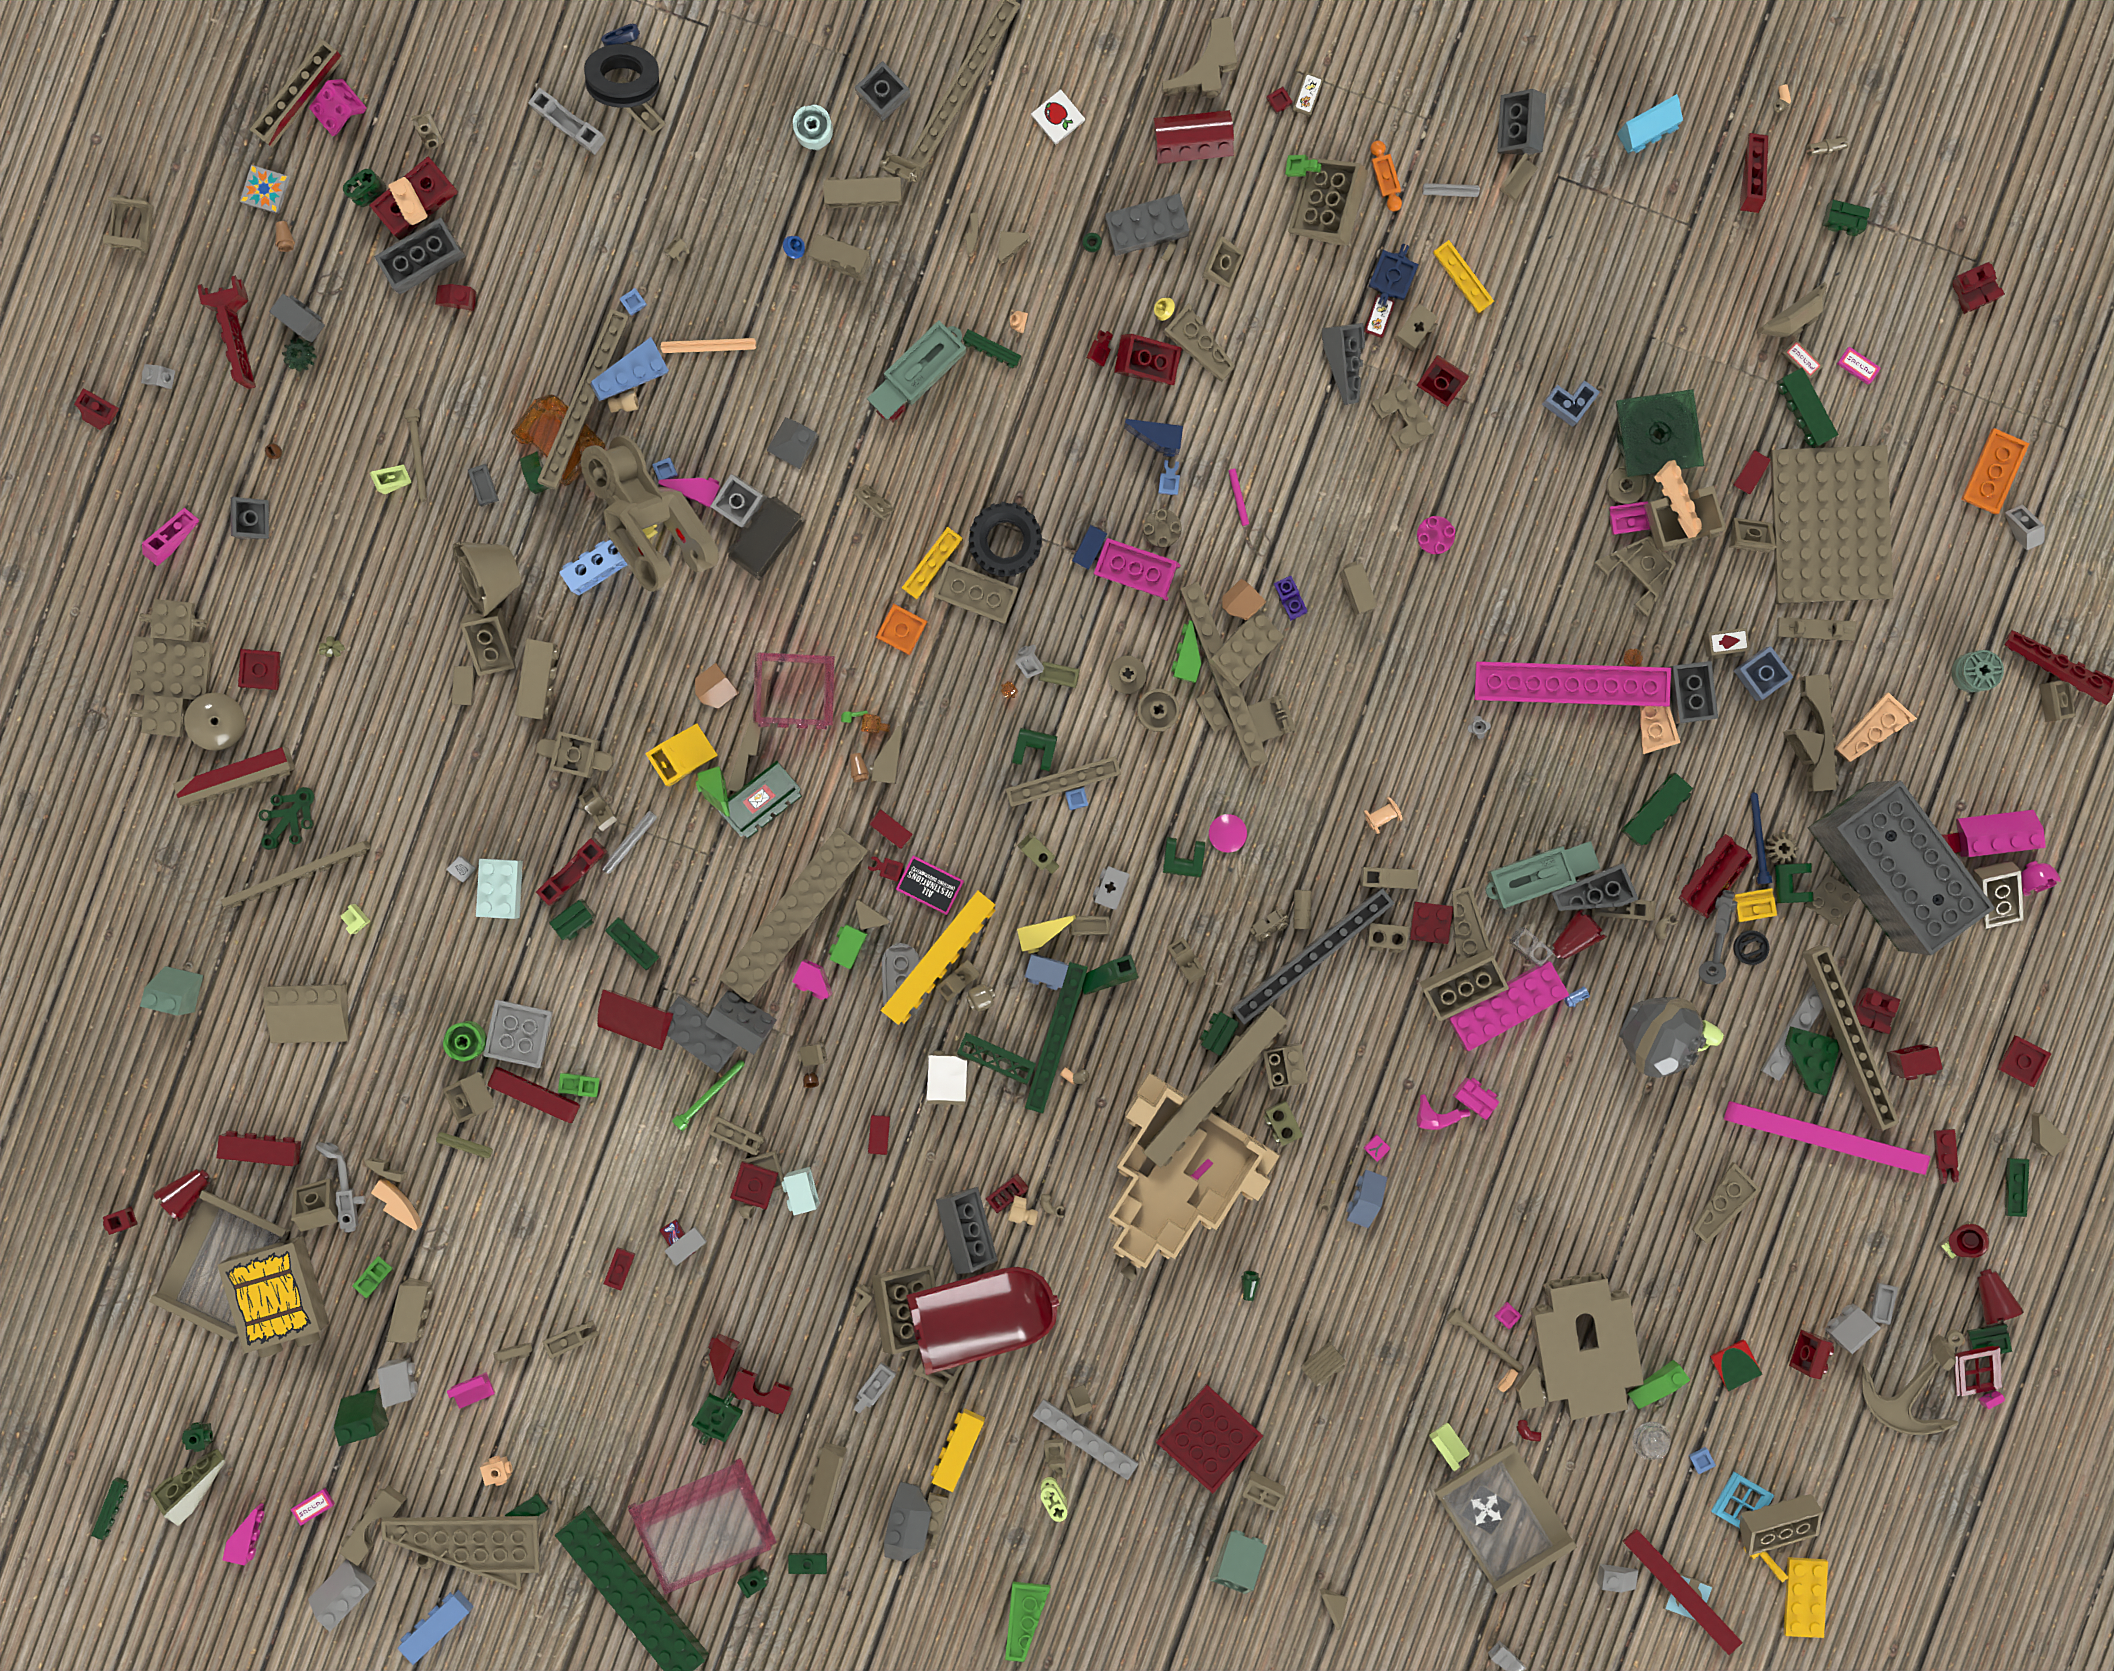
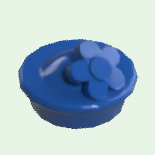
(794, 247)

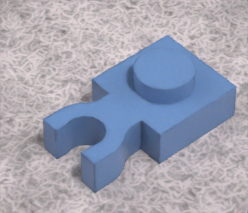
(1169, 482)

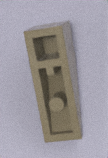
(645, 115)
(887, 762)
(1634, 910)

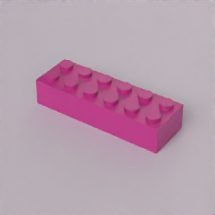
(1524, 998)

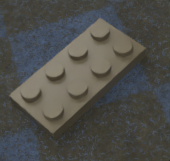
(976, 592)
(1246, 648)

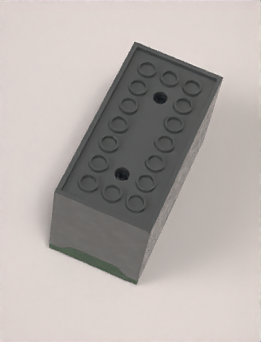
(1901, 867)

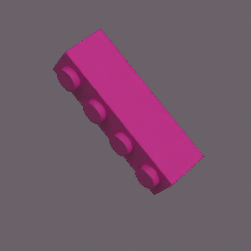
(2000, 833)

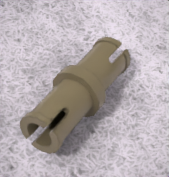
(1827, 146)

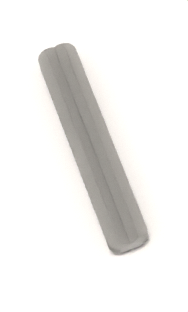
(1451, 190)

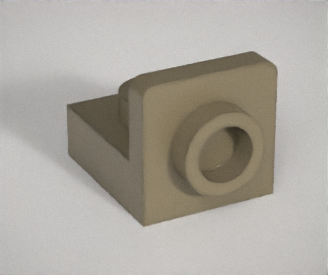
(860, 1302)

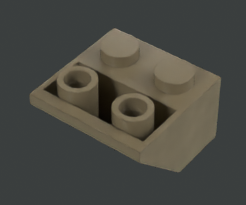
(1285, 1066)

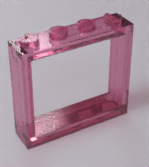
(828, 661)

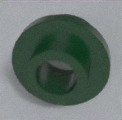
(1092, 236)

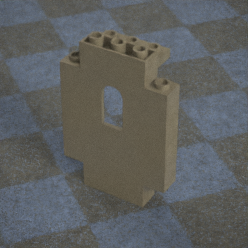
(1594, 1377)

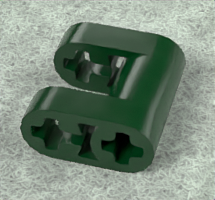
(369, 182)
(1035, 740)
(1183, 866)
(1785, 885)

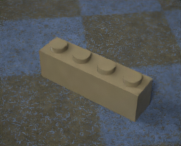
(862, 192)

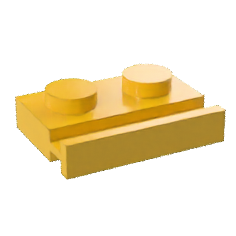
(1755, 905)

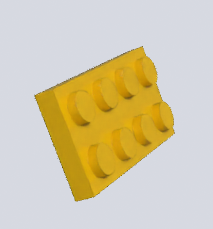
(1805, 1597)

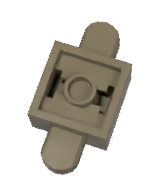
(575, 754)

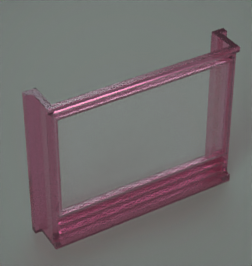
(703, 1527)

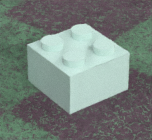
(801, 1191)

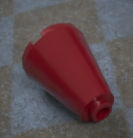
(1577, 936)
(182, 1193)
(1996, 1298)

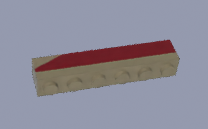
(296, 93)
(234, 776)

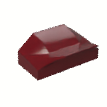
(95, 409)

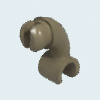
(1661, 926)
(1046, 1205)

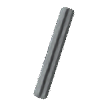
(629, 842)

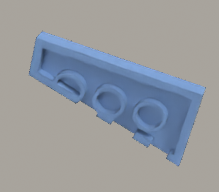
(632, 370)

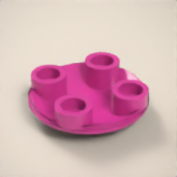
(1435, 535)
(1227, 833)

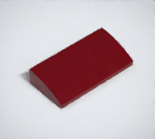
(633, 1019)

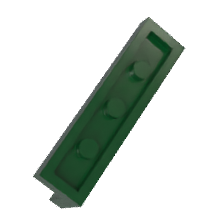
(998, 1054)

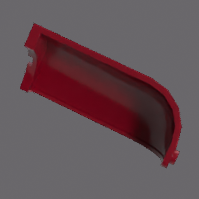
(981, 1317)

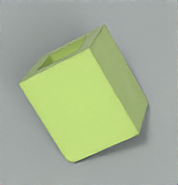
(354, 919)

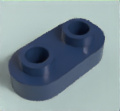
(624, 34)

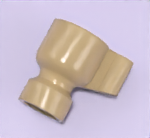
(627, 401)
(1019, 1213)

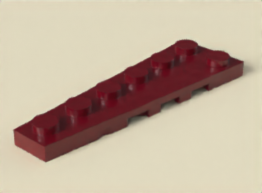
(2092, 683)

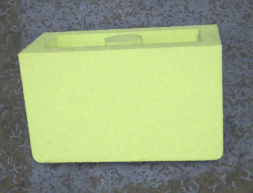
(1449, 1445)

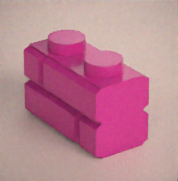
(1476, 1098)

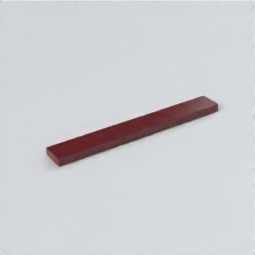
(1682, 1591)

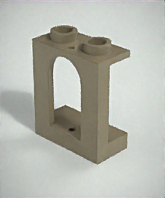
(120, 205)

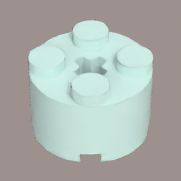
(812, 116)

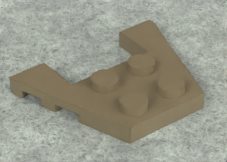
(1646, 564)

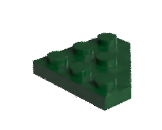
(1813, 1058)

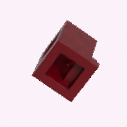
(126, 1218)

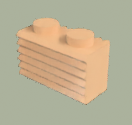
(407, 201)

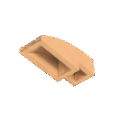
(397, 1204)

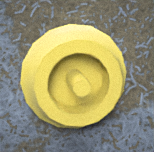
(1164, 308)

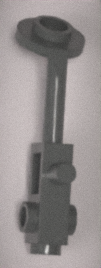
(1713, 971)

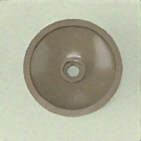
(219, 736)

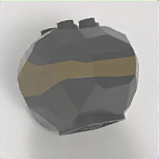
(1663, 1035)

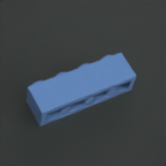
(435, 1627)

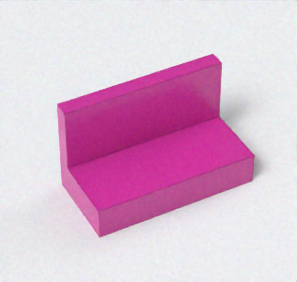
(471, 1390)

